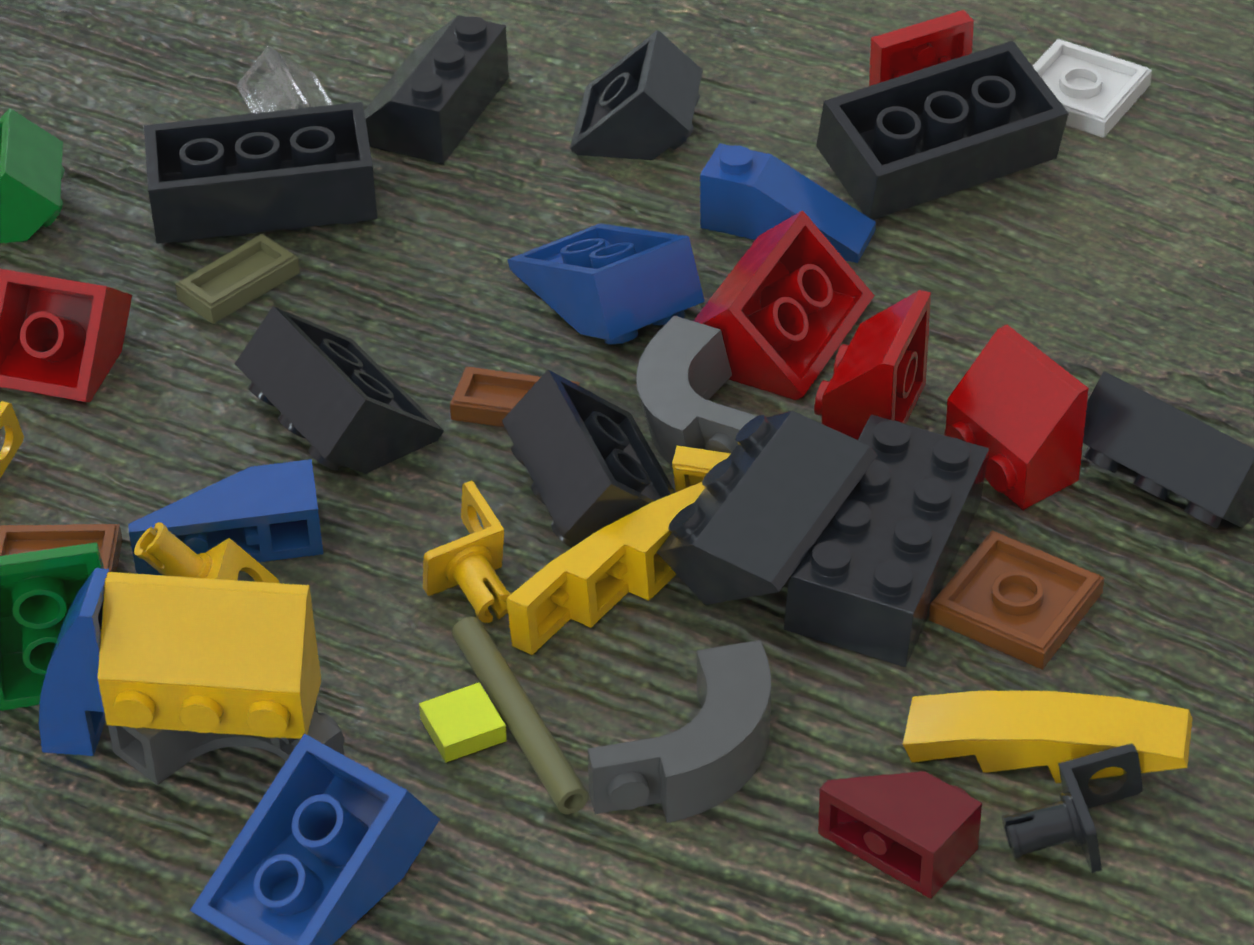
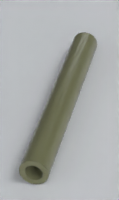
(520, 716)

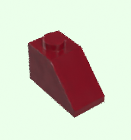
(902, 825)

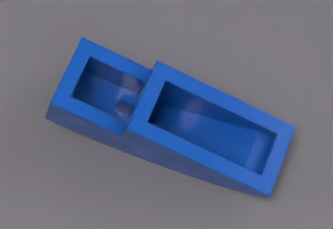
(70, 695)

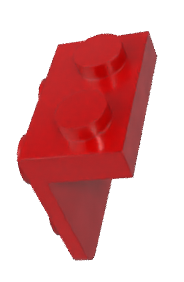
(920, 46)

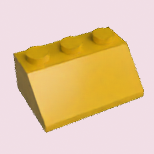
(208, 655)

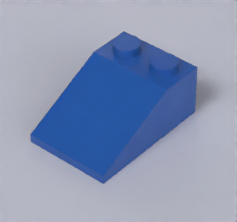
(613, 279)
(315, 852)

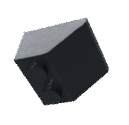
(639, 104)

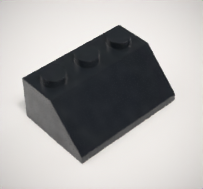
(440, 90)
(333, 394)
(1170, 452)
(582, 457)
(763, 507)

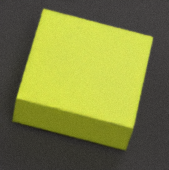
(462, 722)

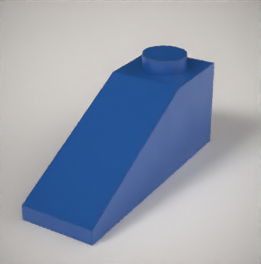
(755, 191)
(261, 508)

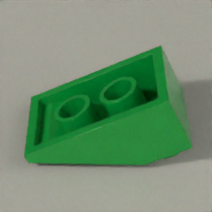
(33, 605)

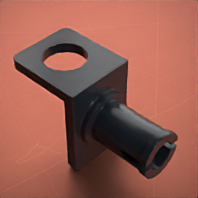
(1070, 817)

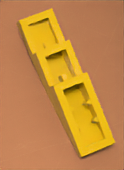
(597, 573)
(1045, 729)

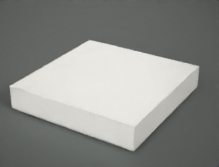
(1092, 85)

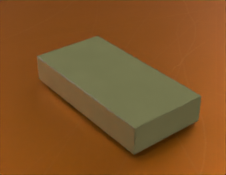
(237, 278)

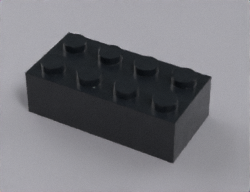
(941, 130)
(259, 172)
(889, 543)

